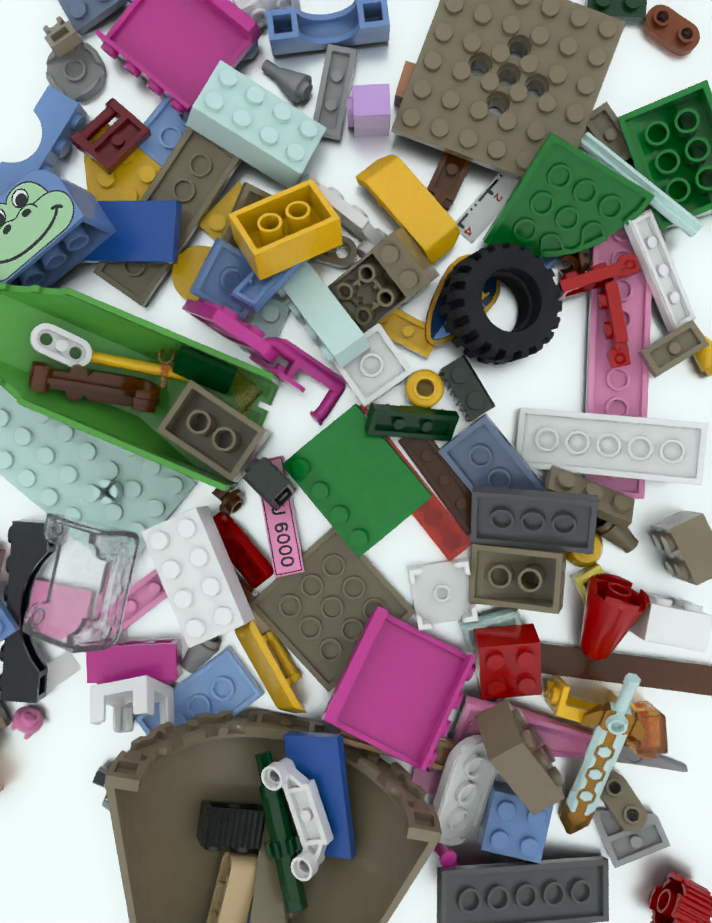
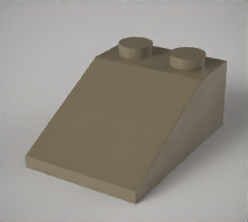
(517, 578)

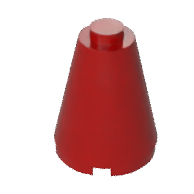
(609, 614)

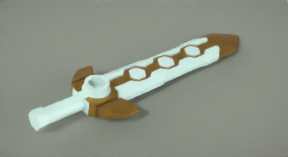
(612, 726)

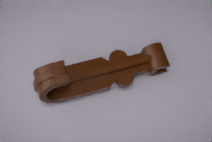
(96, 386)

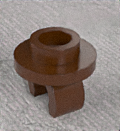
(579, 262)
(230, 501)

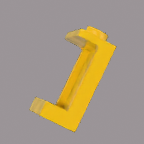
(569, 707)

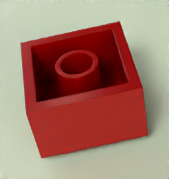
(508, 661)

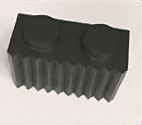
(466, 388)
(269, 482)
(230, 825)

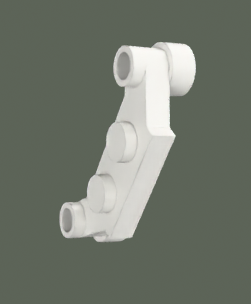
(352, 218)
(306, 812)

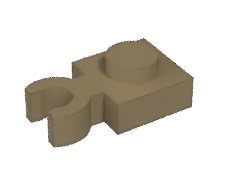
(62, 38)

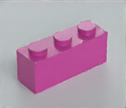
(136, 658)

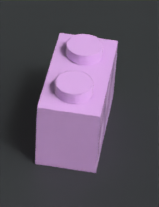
(369, 110)

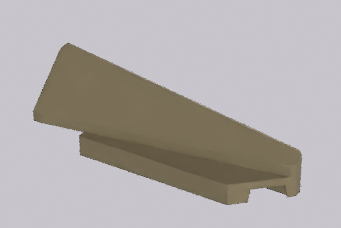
(267, 895)

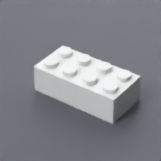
(197, 575)

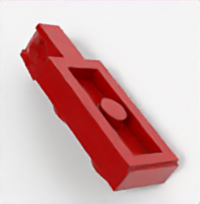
(575, 284)
(615, 325)
(242, 552)

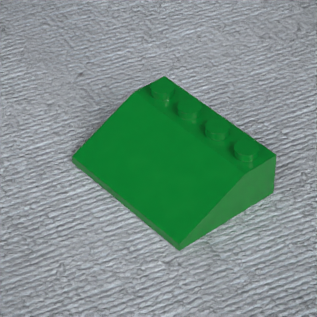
(674, 147)
(357, 481)

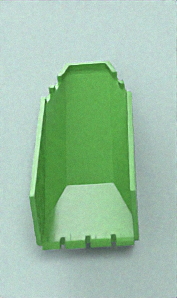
(119, 334)

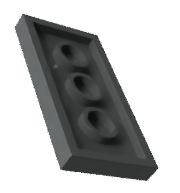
(533, 519)

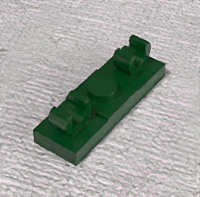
(411, 422)

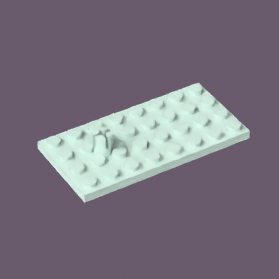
(83, 474)

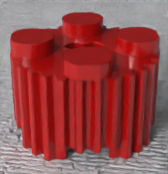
(680, 901)

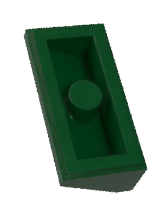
(204, 370)

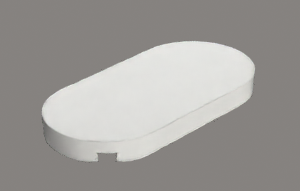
(463, 790)

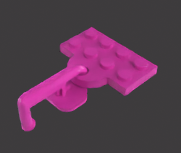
(251, 338)

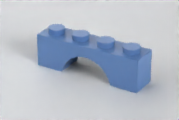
(298, 31)
(59, 121)

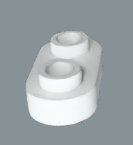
(60, 345)

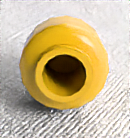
(424, 388)

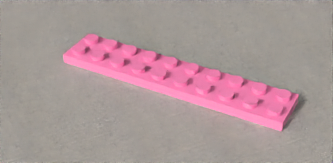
(620, 389)

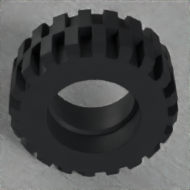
(534, 293)

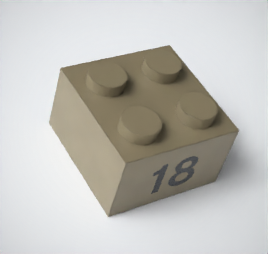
(687, 545)

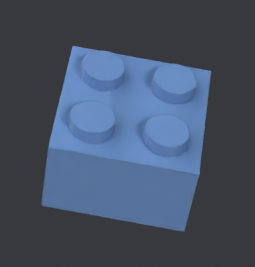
(511, 828)

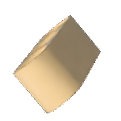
(233, 888)

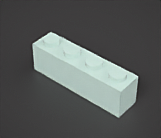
(324, 316)

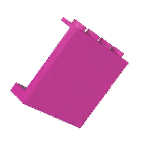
(179, 44)
(399, 689)

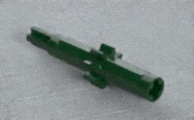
(282, 842)

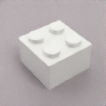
(674, 624)

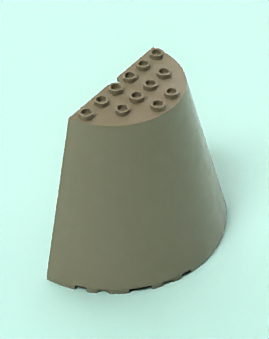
(157, 806)

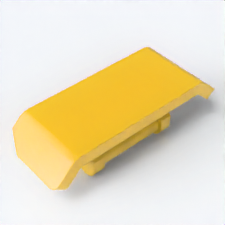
(410, 205)
(268, 669)

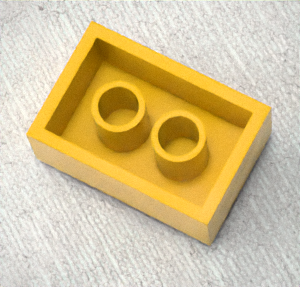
(286, 229)

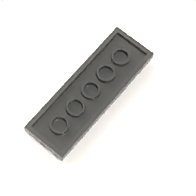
(525, 892)

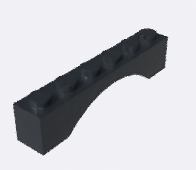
(23, 668)

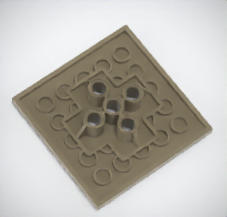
(563, 59)

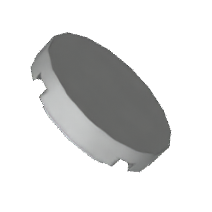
(77, 74)

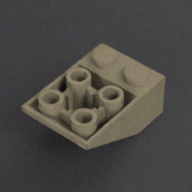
(383, 279)

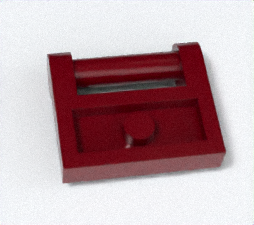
(116, 142)

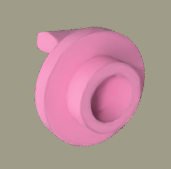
(27, 720)

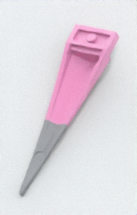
(560, 737)

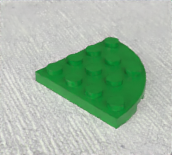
(566, 202)

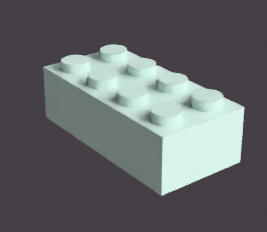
(255, 125)

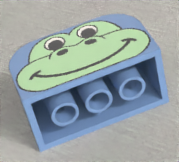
(47, 229)

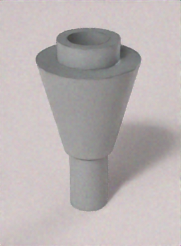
(295, 84)

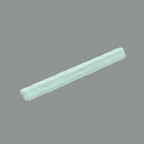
(661, 202)

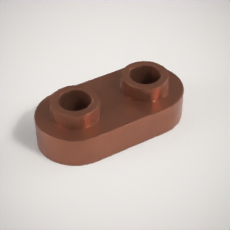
(669, 32)

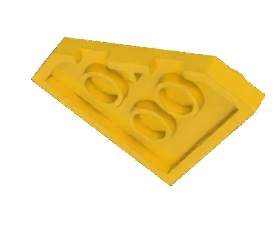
(126, 182)

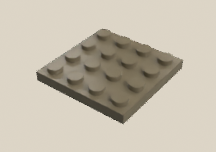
(327, 606)

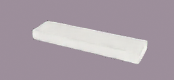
(659, 271)

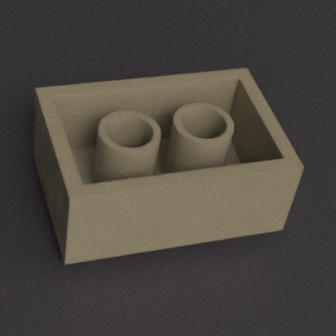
(213, 431)
(520, 756)

